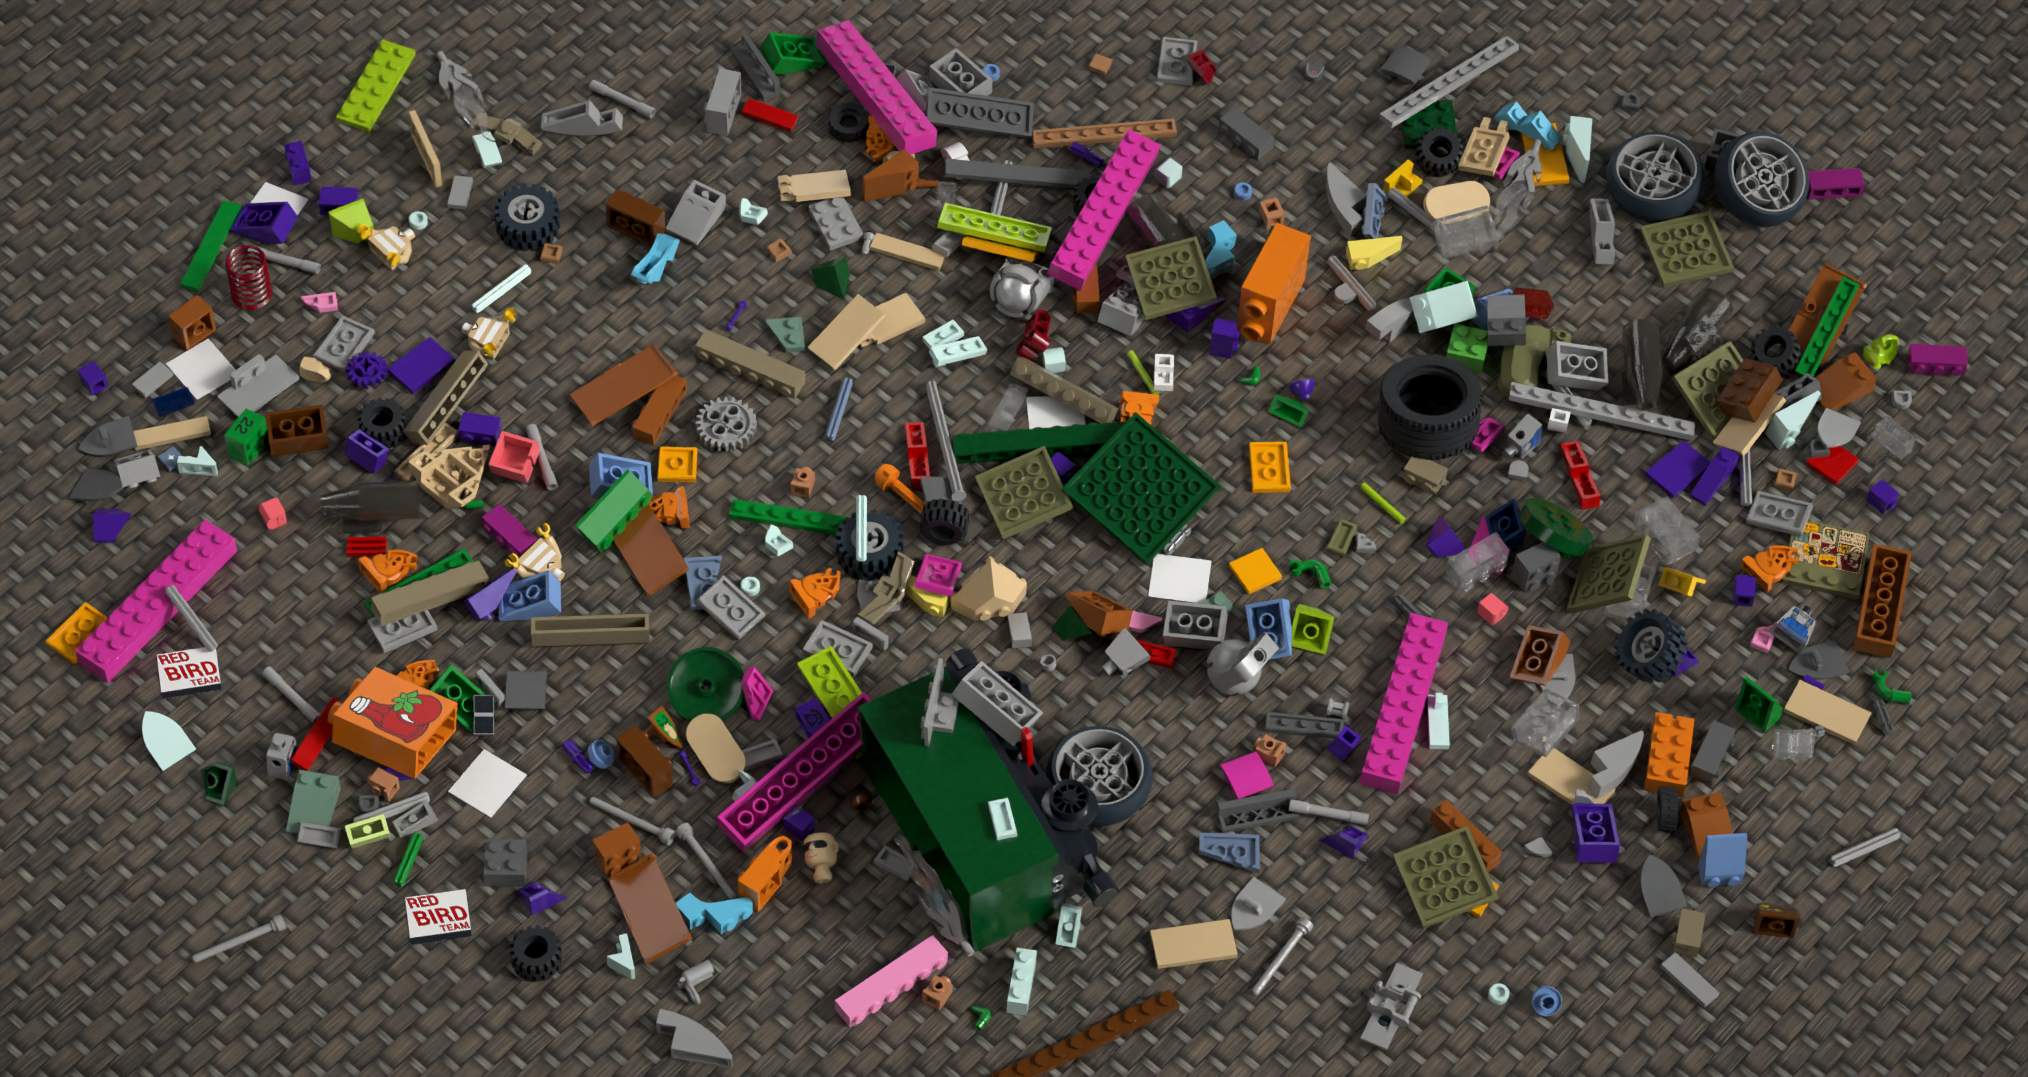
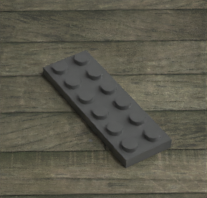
(979, 113)

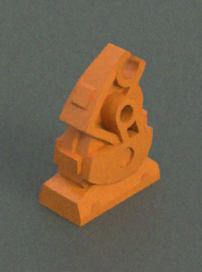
(881, 143)
(1137, 402)
(671, 507)
(1769, 565)
(387, 568)
(814, 590)
(419, 673)

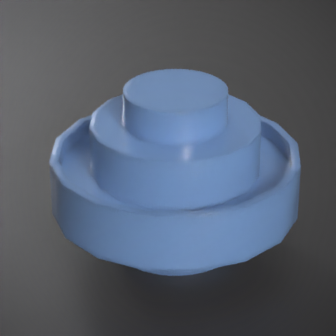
(601, 754)
(1546, 1000)

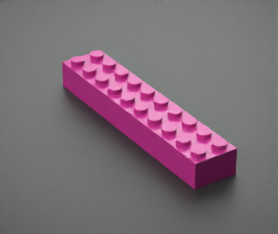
(876, 88)
(1104, 209)
(149, 607)
(1404, 703)
(794, 778)

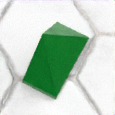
(1289, 410)

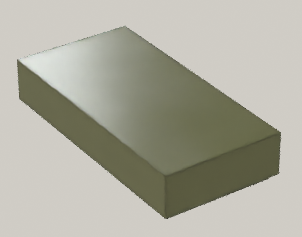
(1341, 538)

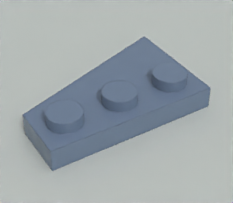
(1373, 210)
(701, 576)
(1233, 849)

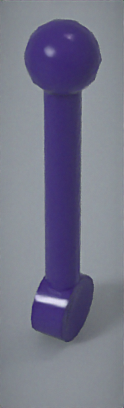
(742, 305)
(696, 781)

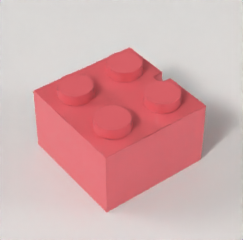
(514, 457)

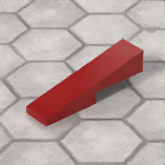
(917, 453)
(1580, 476)
(314, 739)

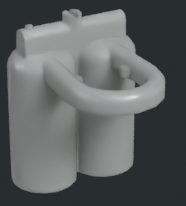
(695, 976)

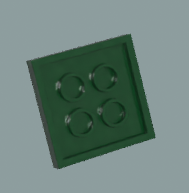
(1435, 115)

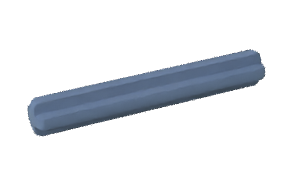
(838, 409)

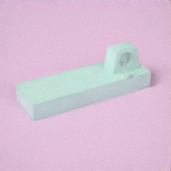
(957, 351)
(1438, 721)

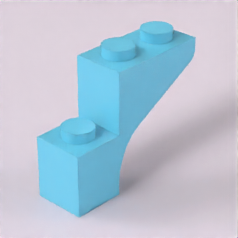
(1533, 125)
(1222, 240)
(653, 264)
(721, 915)

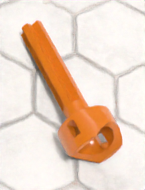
(889, 479)

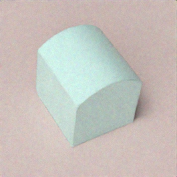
(1168, 173)
(1054, 359)

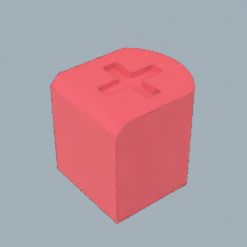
(273, 513)
(1492, 609)

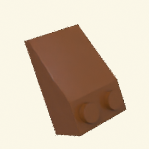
(892, 177)
(1845, 382)
(1100, 612)
(1539, 655)
(1705, 817)

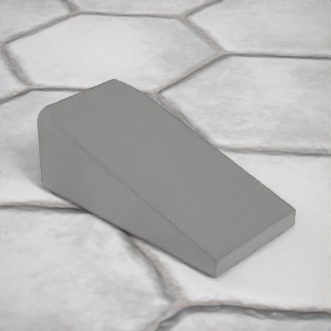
(1019, 630)
(415, 819)

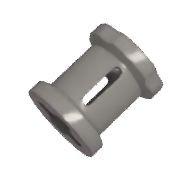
(1330, 710)

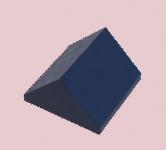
(1507, 524)

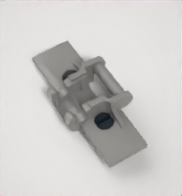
(1385, 1003)

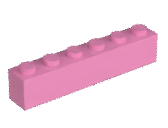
(891, 981)

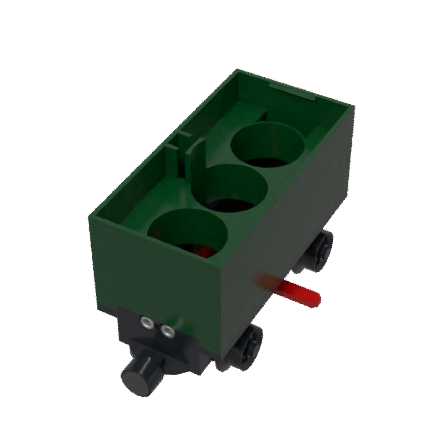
(943, 809)

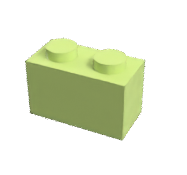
(367, 831)

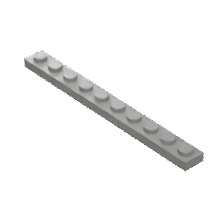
(1449, 82)
(1602, 411)

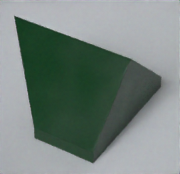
(832, 276)
(1071, 625)
(218, 782)

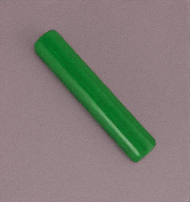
(408, 859)

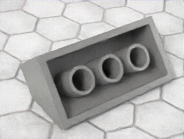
(996, 703)

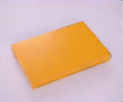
(1269, 467)
(75, 631)

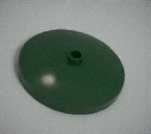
(705, 668)

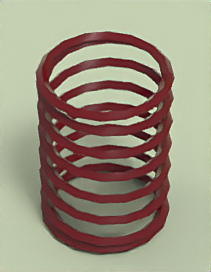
(234, 277)

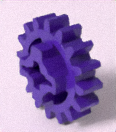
(358, 366)

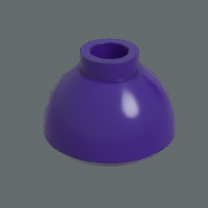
(1302, 388)

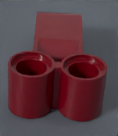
(1035, 336)

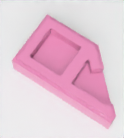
(321, 302)
(1141, 622)
(1762, 639)

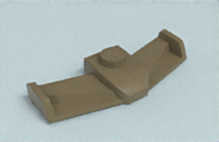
(510, 130)
(889, 590)

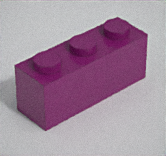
(1835, 183)
(1937, 359)
(507, 531)

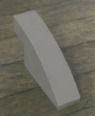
(582, 120)
(1344, 200)
(1602, 231)
(1391, 320)
(1614, 763)
(692, 1040)

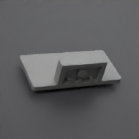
(257, 384)
(940, 707)

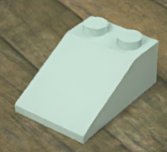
(1577, 142)
(1443, 306)
(1789, 421)

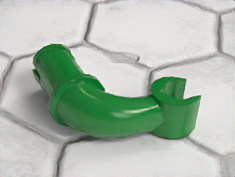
(1317, 567)
(1889, 694)

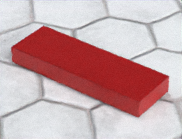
(770, 115)
(1159, 654)

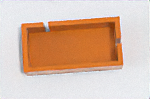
(1669, 753)

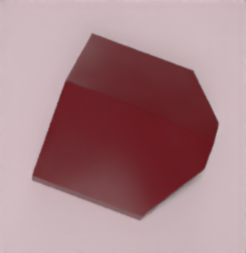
(1202, 66)

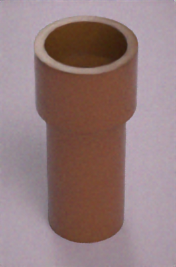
(922, 183)

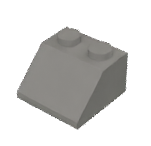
(137, 468)

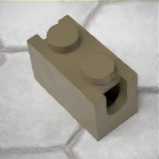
(1425, 474)
(1688, 933)

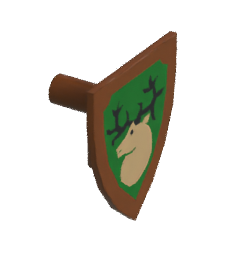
(663, 727)

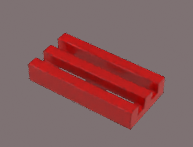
(366, 544)

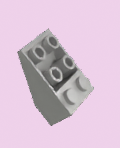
(696, 212)
(1122, 310)

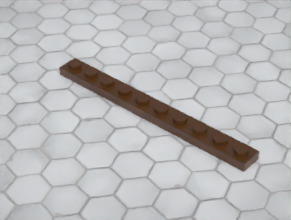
(1093, 1037)

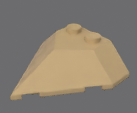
(451, 474)
(989, 592)

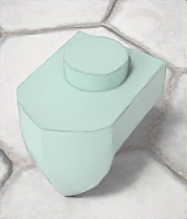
(751, 213)
(776, 541)
(749, 782)

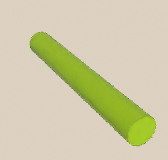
(1142, 372)
(1383, 503)

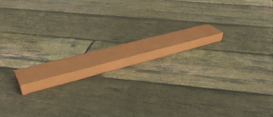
(1102, 133)

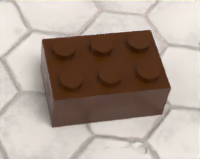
(634, 217)
(1749, 390)
(297, 430)
(645, 761)

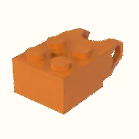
(765, 873)

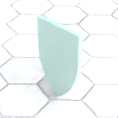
(165, 739)

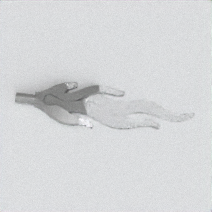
(463, 88)
(1523, 185)
(939, 902)

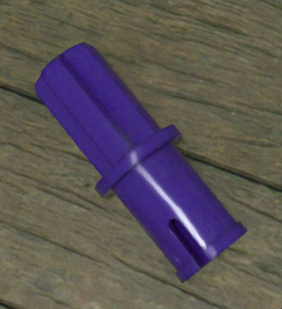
(1087, 154)
(577, 756)

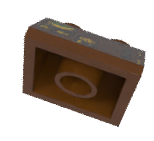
(1775, 920)

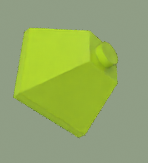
(347, 220)
(1311, 629)

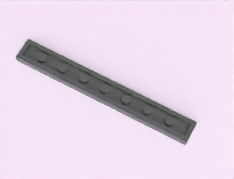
(1014, 173)

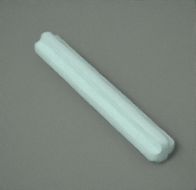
(501, 288)
(861, 528)

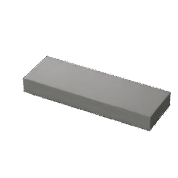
(1689, 980)

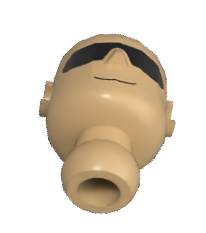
(820, 855)

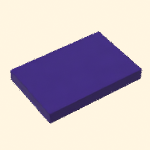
(421, 365)
(1678, 469)

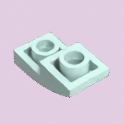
(488, 151)

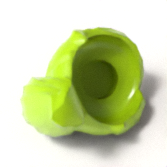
(1881, 351)

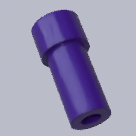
(1808, 679)

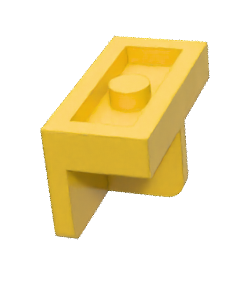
(1403, 179)
(1679, 581)

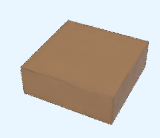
(1100, 64)
(778, 250)
(551, 253)
(1785, 479)

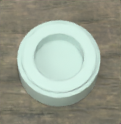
(418, 220)
(750, 586)
(1498, 994)

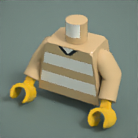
(389, 244)
(489, 333)
(540, 557)

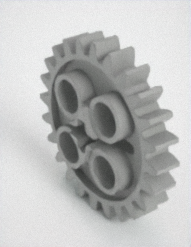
(718, 419)

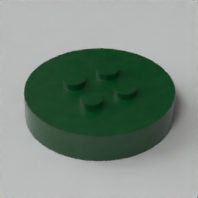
(1555, 526)

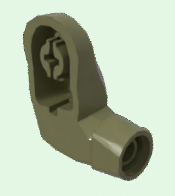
(1523, 362)

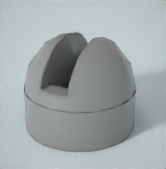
(1048, 663)

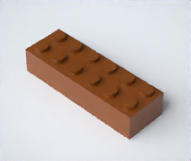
(1882, 600)

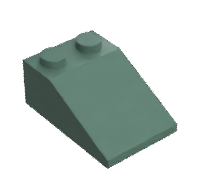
(313, 800)

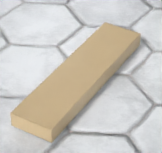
(907, 251)
(172, 433)
(441, 441)

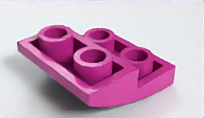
(1247, 775)

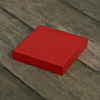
(1834, 466)

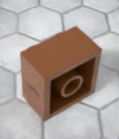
(192, 322)
(616, 849)

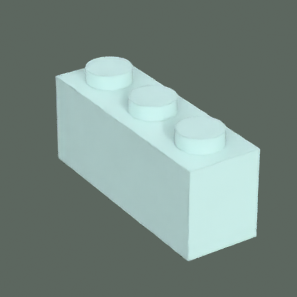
(1021, 981)

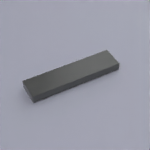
(1303, 725)

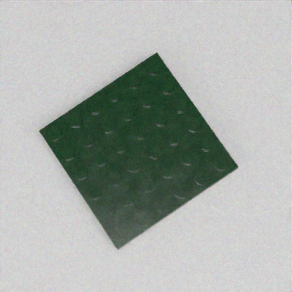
(1141, 488)

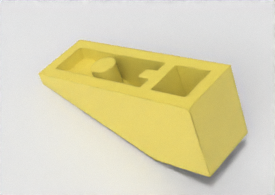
(1368, 252)
(929, 601)

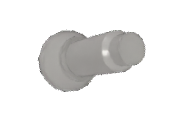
(868, 237)

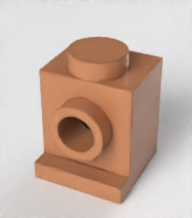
(1271, 212)
(802, 482)
(1270, 750)
(383, 784)
(937, 997)

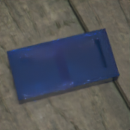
(173, 401)

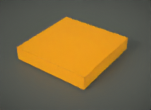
(677, 464)
(1255, 571)

